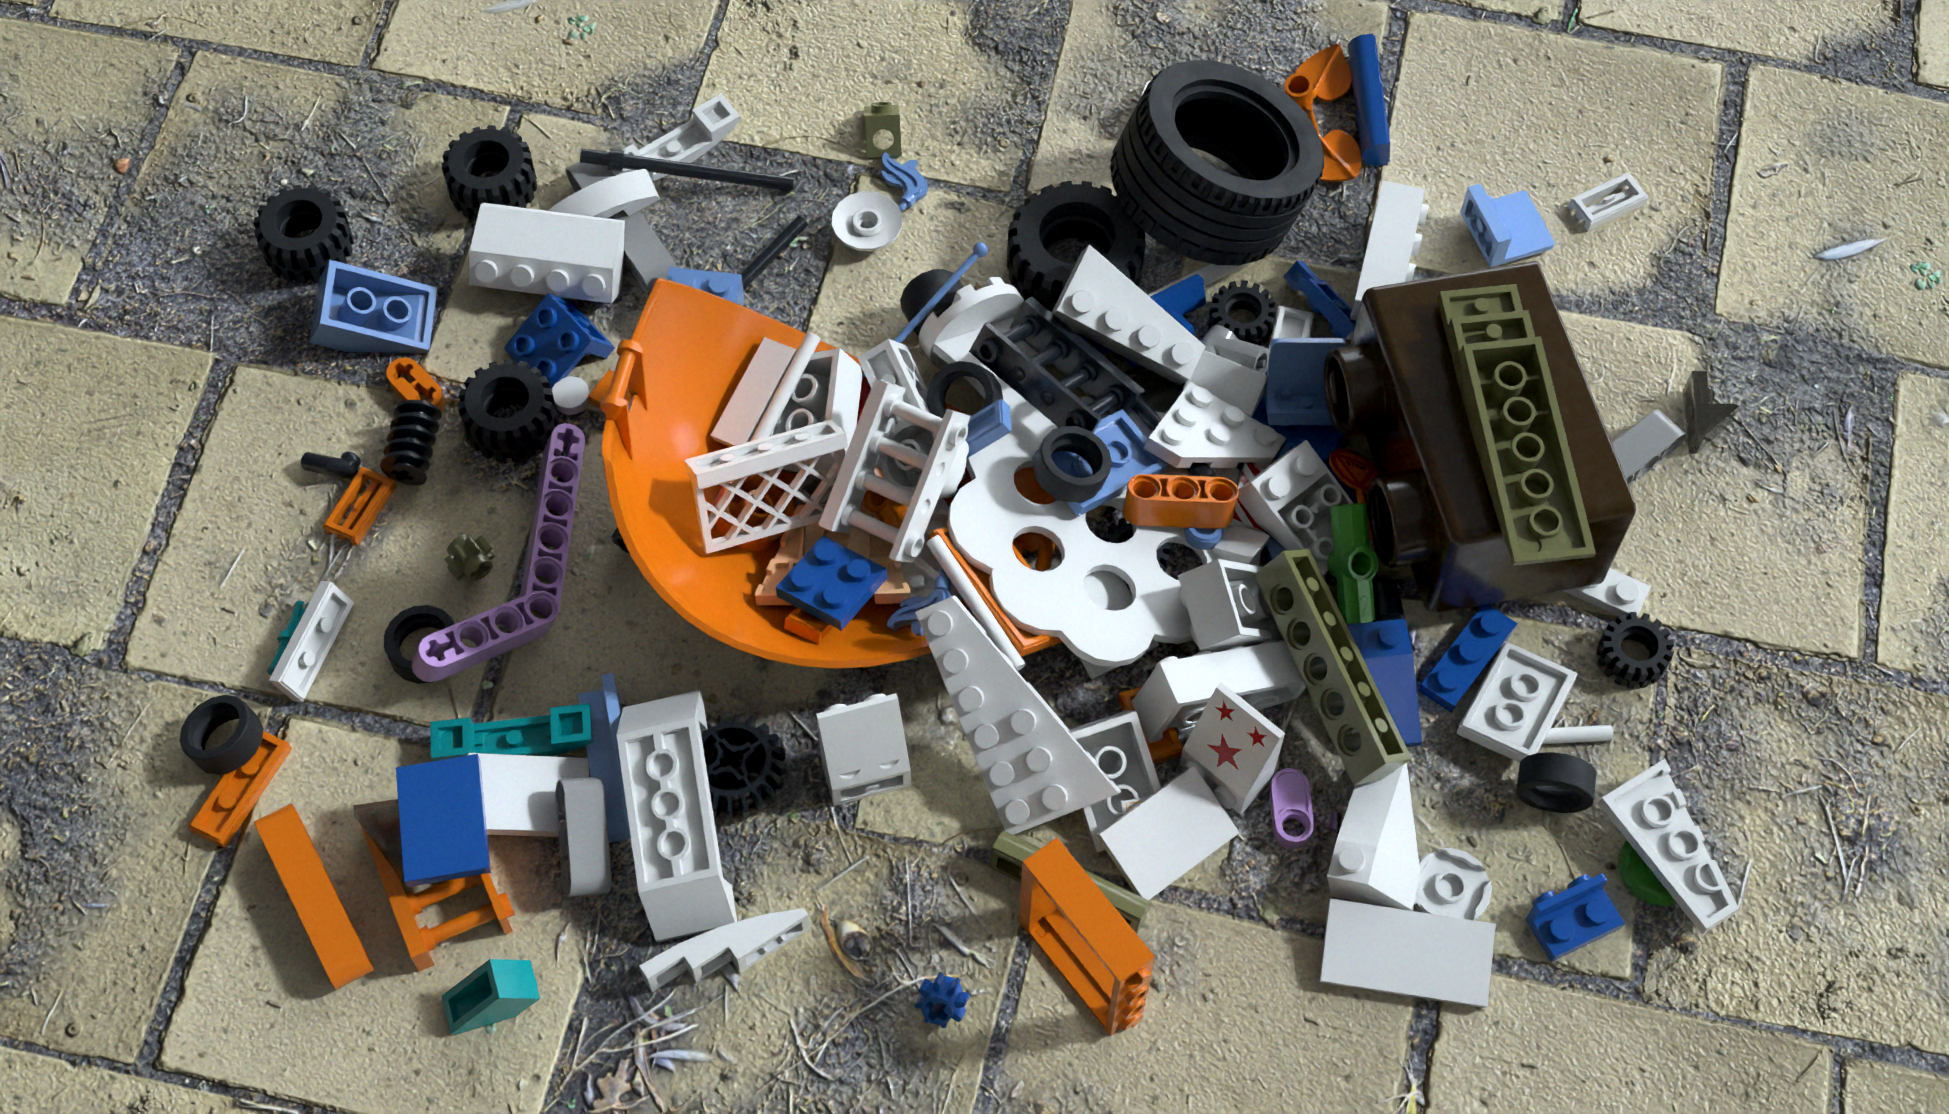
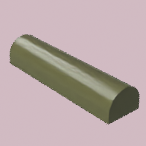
(1011, 851)

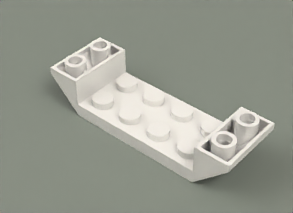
(672, 817)

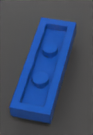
(1467, 657)

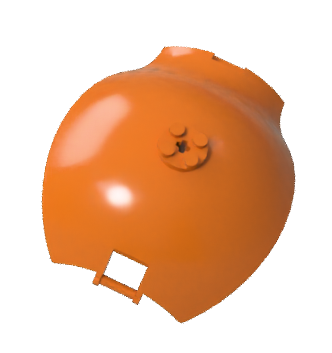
(680, 379)

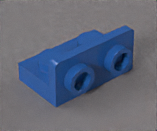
(1573, 916)

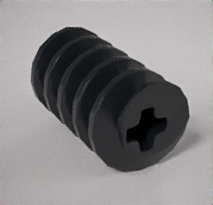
(410, 442)

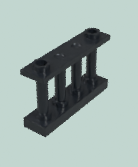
(1069, 354)

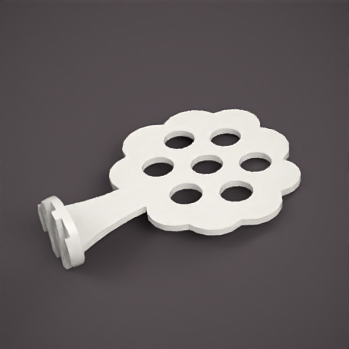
(993, 513)

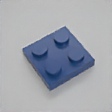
(831, 582)

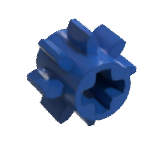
(942, 1000)

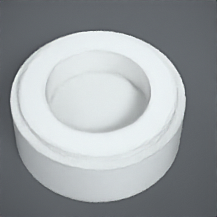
(571, 395)

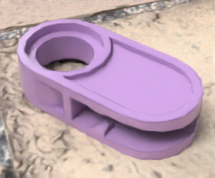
(1291, 800)

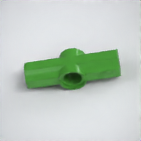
(1351, 541)

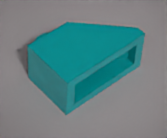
(490, 995)

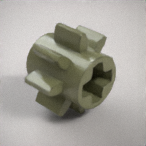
(469, 557)

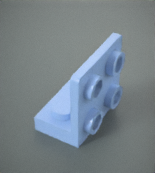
(1505, 226)

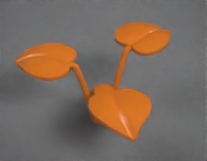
(1327, 78)

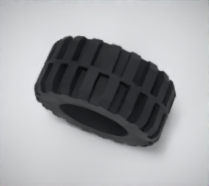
(1063, 214)

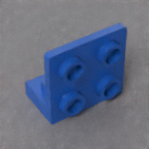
(557, 339)

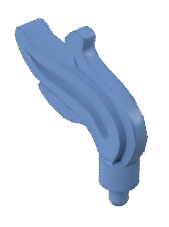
(906, 178)
(907, 614)

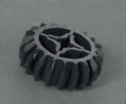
(756, 747)

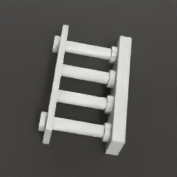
(862, 455)

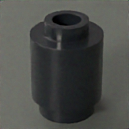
(1387, 600)

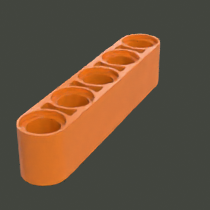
(314, 896)

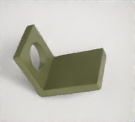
(878, 117)

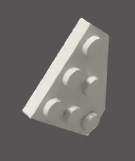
(1211, 432)

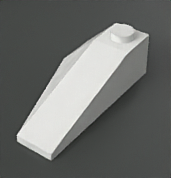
(1377, 846)

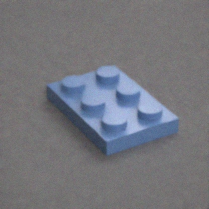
(1127, 456)

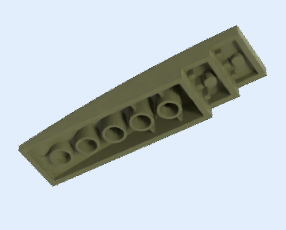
(1516, 424)

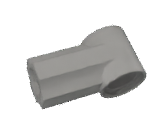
(1225, 344)

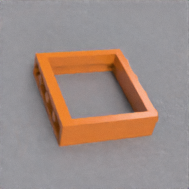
(1085, 937)

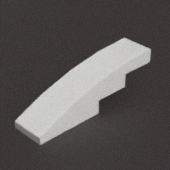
(740, 942)

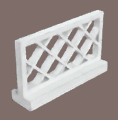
(756, 458)

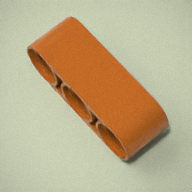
(1180, 501)

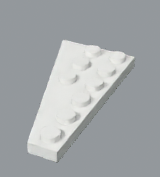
(1017, 739)

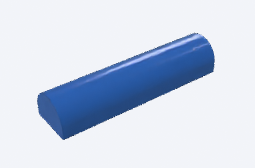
(1369, 100)

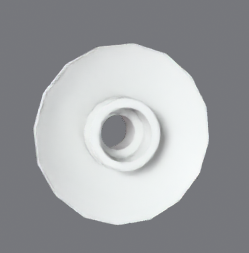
(867, 210)

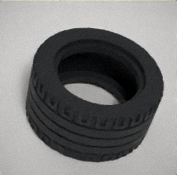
(1193, 203)

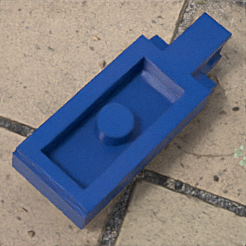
(1322, 299)

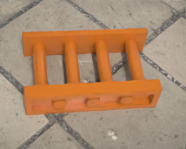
(409, 904)

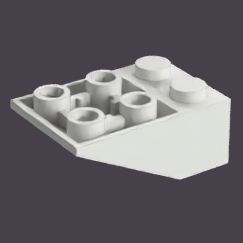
(1294, 502)
(863, 748)

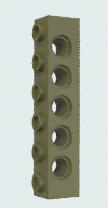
(1332, 667)

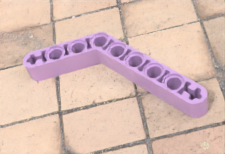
(539, 562)

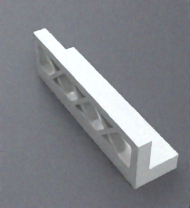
(894, 364)

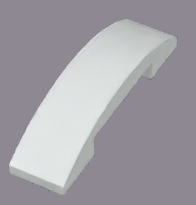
(691, 140)
(611, 195)

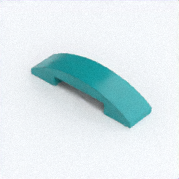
(544, 735)

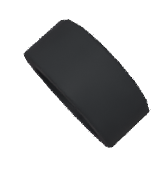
(949, 373)
(1079, 442)
(405, 623)
(238, 747)
(1556, 782)

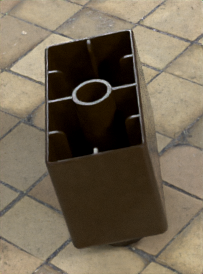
(1430, 490)

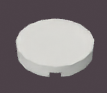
(1452, 885)

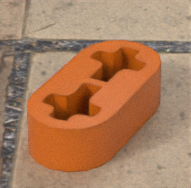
(421, 382)

